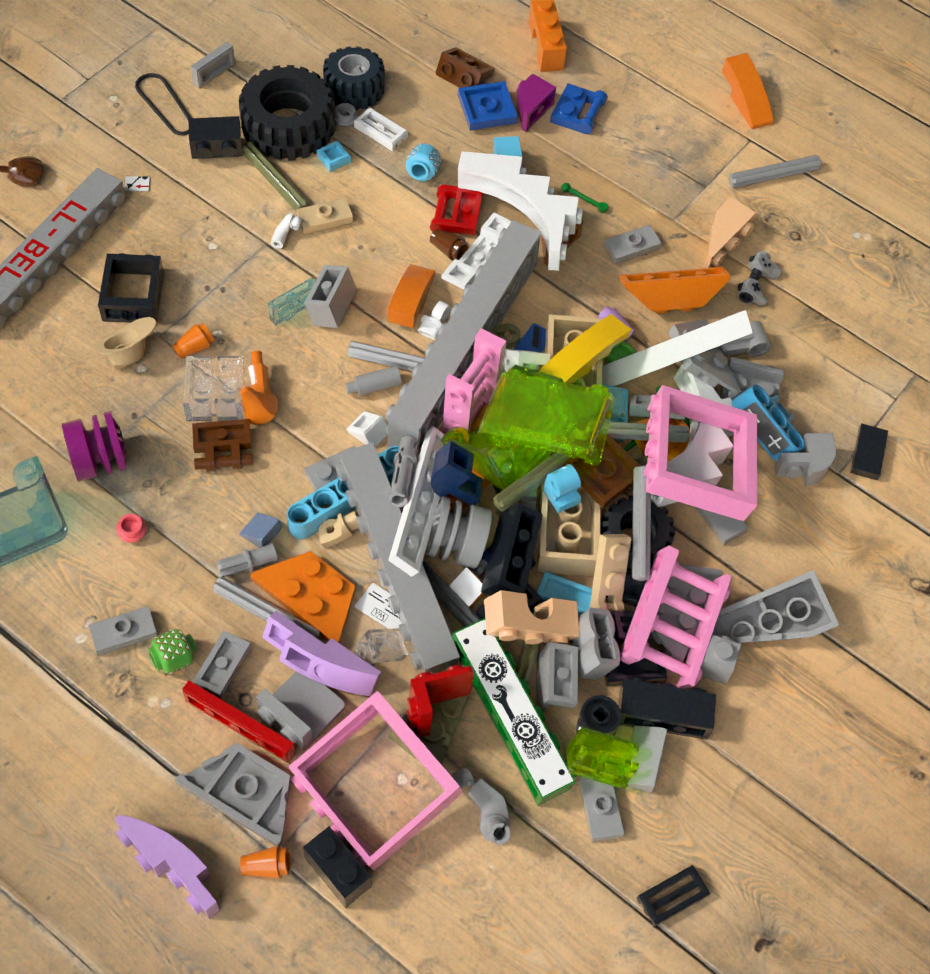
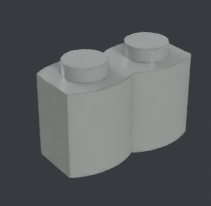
(596, 646)

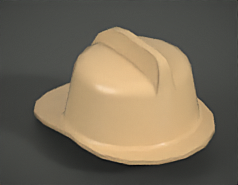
(127, 344)

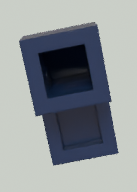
(454, 474)

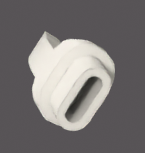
(431, 325)

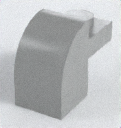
(811, 462)

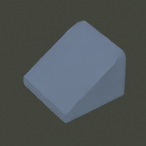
(261, 529)

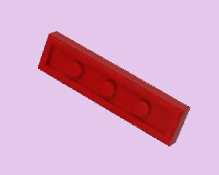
(239, 722)

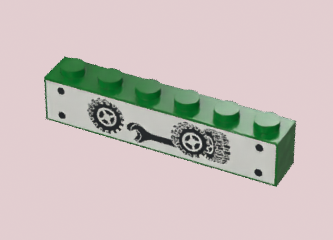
(513, 713)

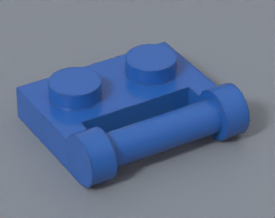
(571, 105)

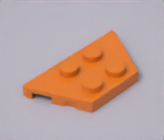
(310, 592)

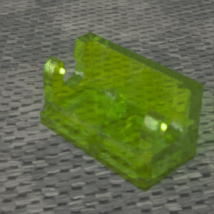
(602, 757)

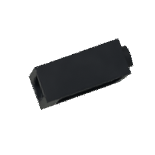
(116, 308)

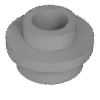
(345, 114)

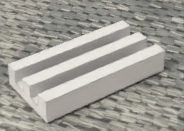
(378, 130)

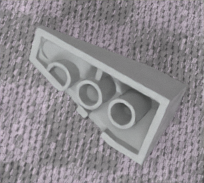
(780, 613)

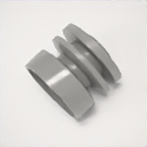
(459, 533)

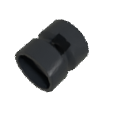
(599, 714)

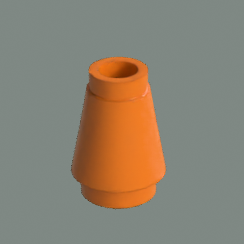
(193, 341)
(267, 863)

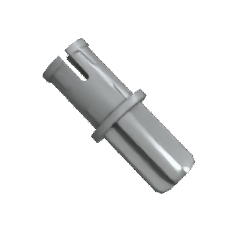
(247, 560)

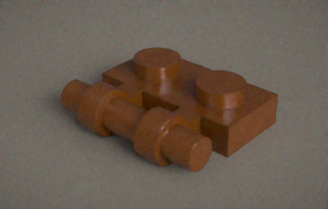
(222, 436)

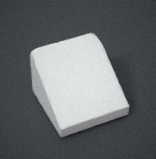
(368, 428)

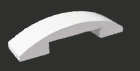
(463, 271)

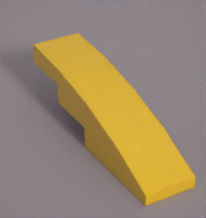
(587, 349)

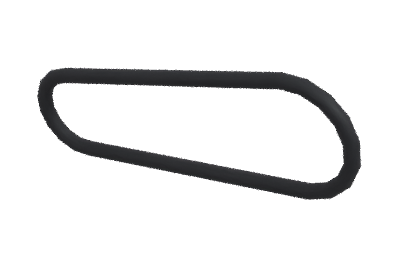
(154, 108)

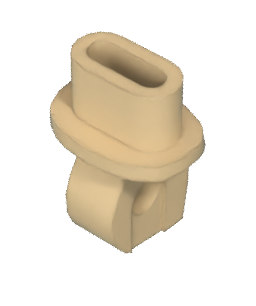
(342, 528)

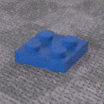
(487, 105)

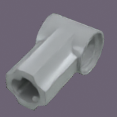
(754, 344)

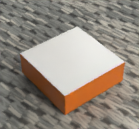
(468, 587)

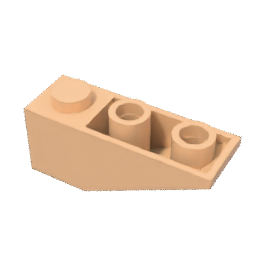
(728, 227)

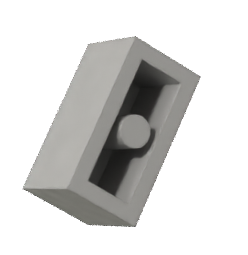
(330, 296)

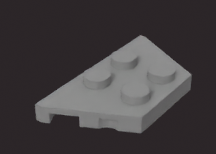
(708, 365)
(678, 618)
(243, 790)

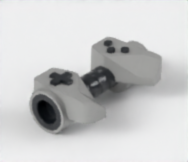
(750, 289)

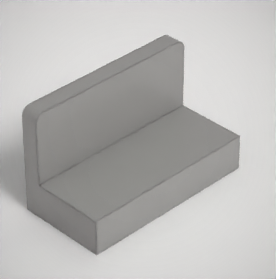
(557, 676)

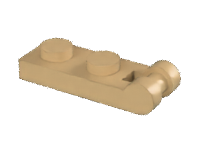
(610, 571)

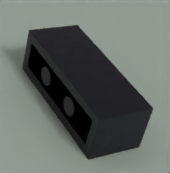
(512, 550)
(666, 706)

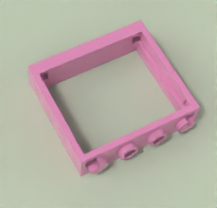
(660, 482)
(338, 736)

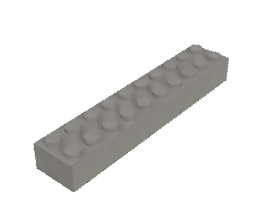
(481, 307)

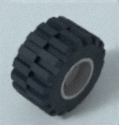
(355, 76)

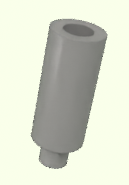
(374, 381)

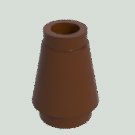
(449, 244)

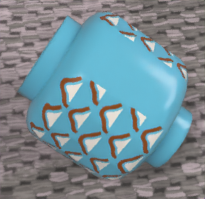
(423, 162)

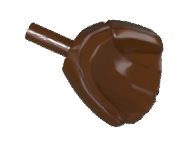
(24, 170)

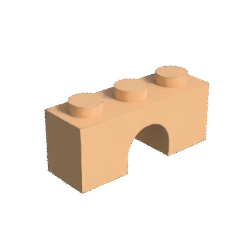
(510, 619)

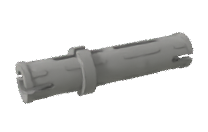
(404, 463)

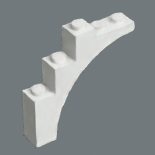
(531, 194)
(707, 443)

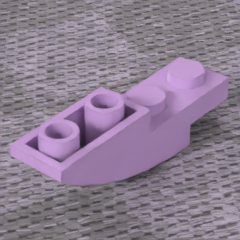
(321, 662)
(164, 852)

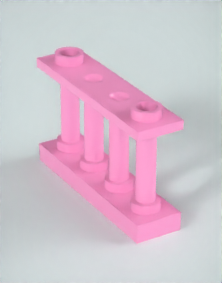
(474, 390)
(647, 620)

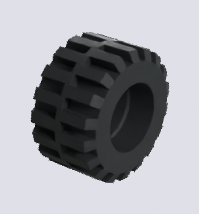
(621, 517)

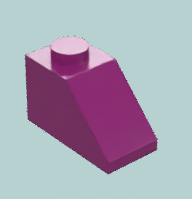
(534, 100)

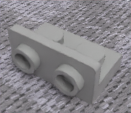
(751, 373)

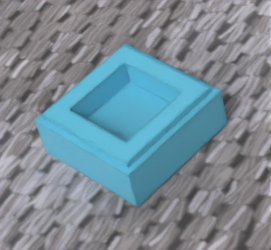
(333, 156)

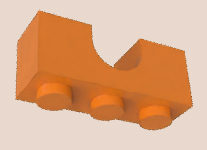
(547, 29)

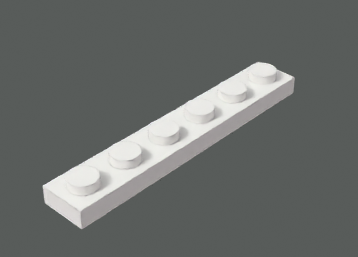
(419, 511)

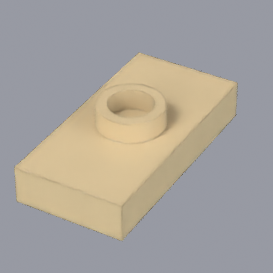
(325, 215)

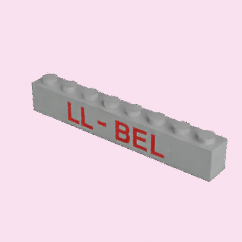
(57, 239)

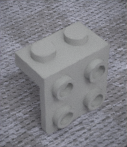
(300, 709)

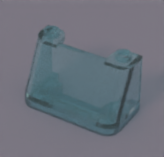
(29, 514)

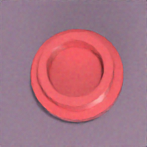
(131, 528)

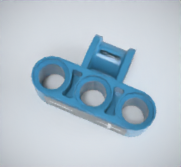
(773, 422)

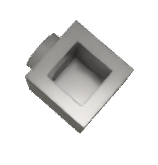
(720, 658)

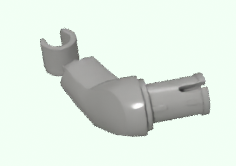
(492, 805)

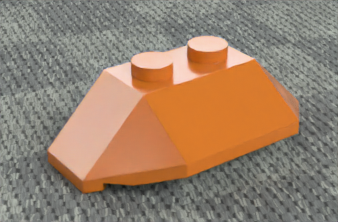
(676, 288)

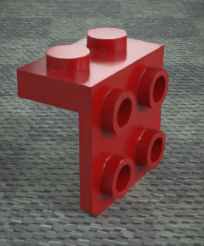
(435, 688)

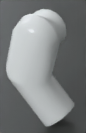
(283, 228)

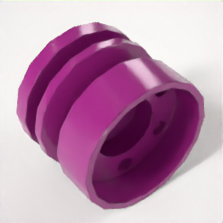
(94, 446)

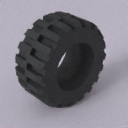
(287, 89)

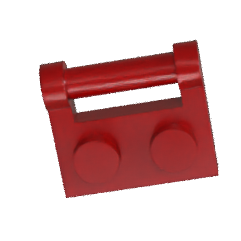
(465, 210)

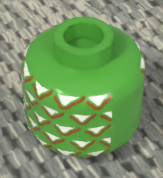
(172, 651)

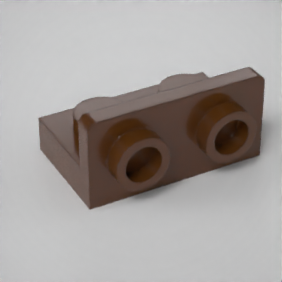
(462, 68)

